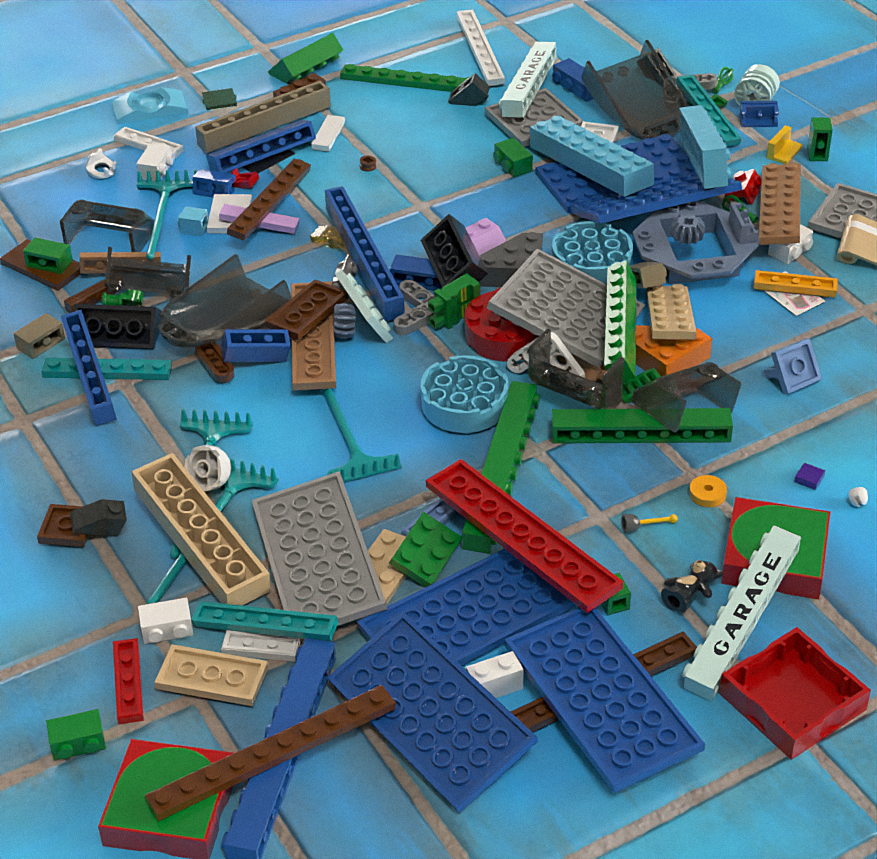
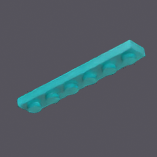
(698, 96)
(111, 368)
(265, 621)

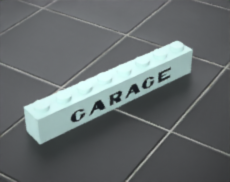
(528, 79)
(741, 613)

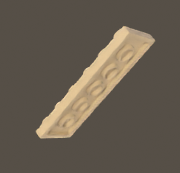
(670, 312)

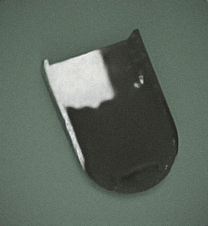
(638, 94)
(219, 303)

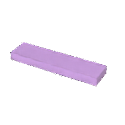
(272, 221)

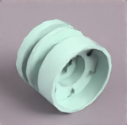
(757, 84)

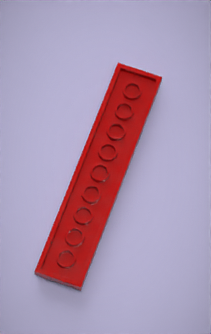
(525, 535)

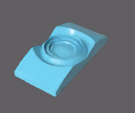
(149, 105)

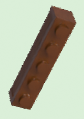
(90, 295)

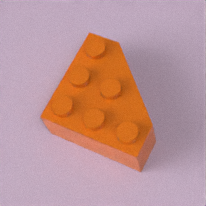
(670, 354)

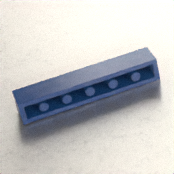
(261, 146)
(88, 368)

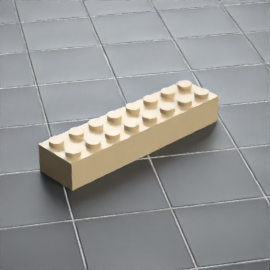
(201, 531)

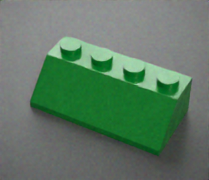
(307, 59)

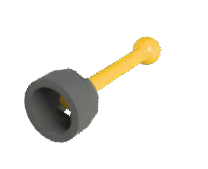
(631, 523)

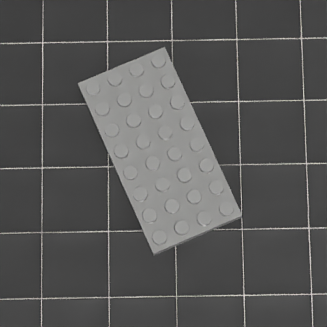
(319, 550)

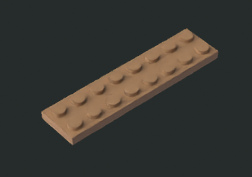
(780, 204)
(314, 354)

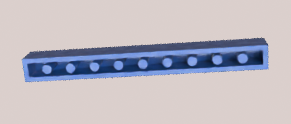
(364, 253)
(266, 791)

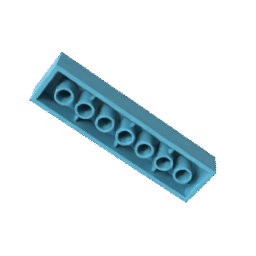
(704, 147)
(592, 155)

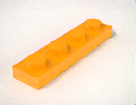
(796, 283)

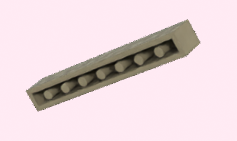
(262, 116)

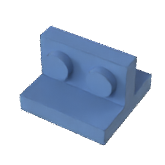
(794, 366)

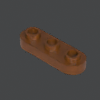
(212, 359)

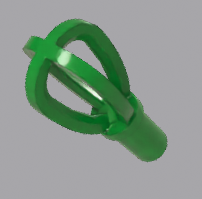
(721, 82)
(753, 218)

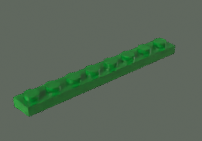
(400, 78)

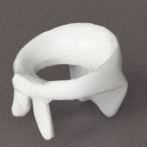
(98, 159)

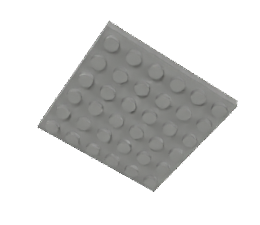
(558, 298)

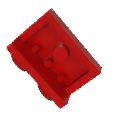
(751, 185)

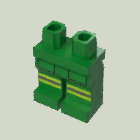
(452, 300)

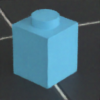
(193, 221)

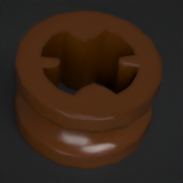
(367, 163)

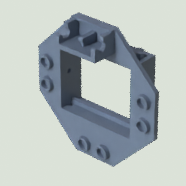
(732, 229)

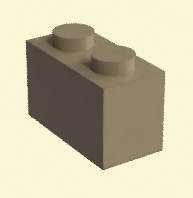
(649, 274)
(39, 336)

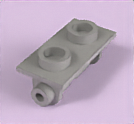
(348, 266)

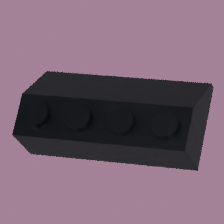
(452, 252)
(121, 325)

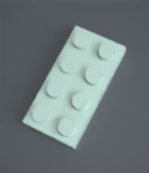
(365, 305)

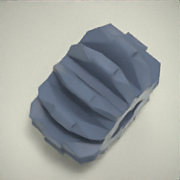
(687, 229)
(344, 320)

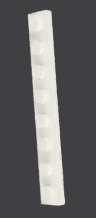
(480, 47)

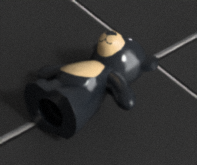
(684, 589)

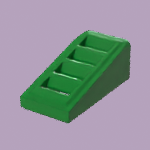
(639, 380)

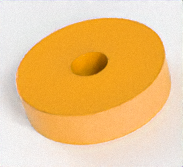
(708, 491)

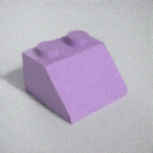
(485, 235)

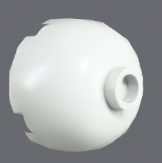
(208, 467)

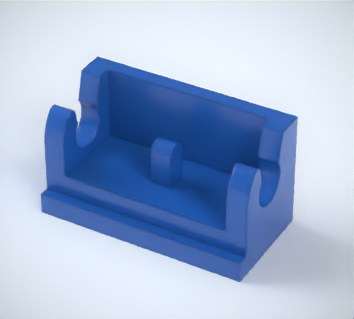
(759, 113)
(213, 182)

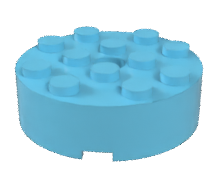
(592, 247)
(463, 394)

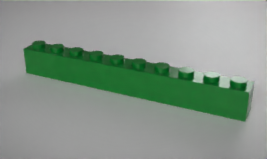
(505, 453)

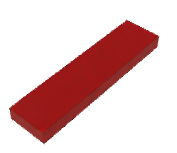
(128, 681)

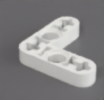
(556, 349)

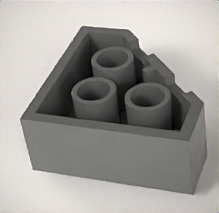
(508, 257)

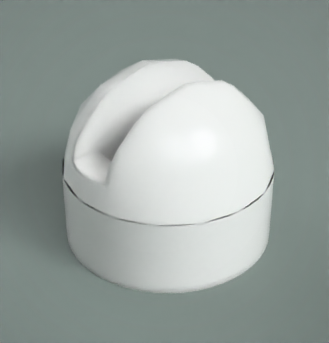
(858, 496)

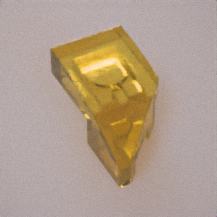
(327, 234)

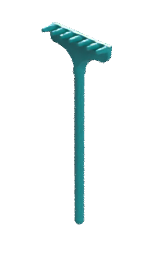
(165, 188)
(212, 431)
(359, 463)
(237, 481)

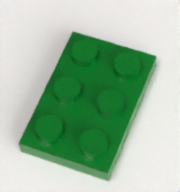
(425, 550)

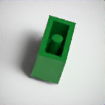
(819, 139)
(513, 157)
(47, 255)
(75, 734)

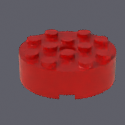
(493, 334)

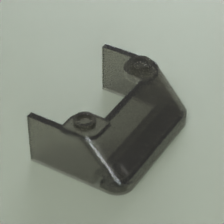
(107, 216)
(146, 275)
(572, 385)
(664, 395)

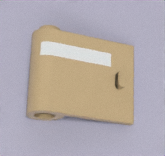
(858, 240)

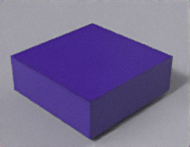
(809, 476)

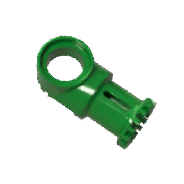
(130, 297)

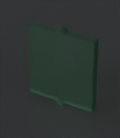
(219, 99)

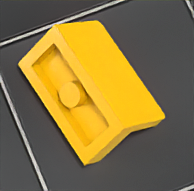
(782, 148)

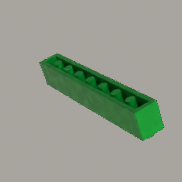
(621, 318)
(637, 426)

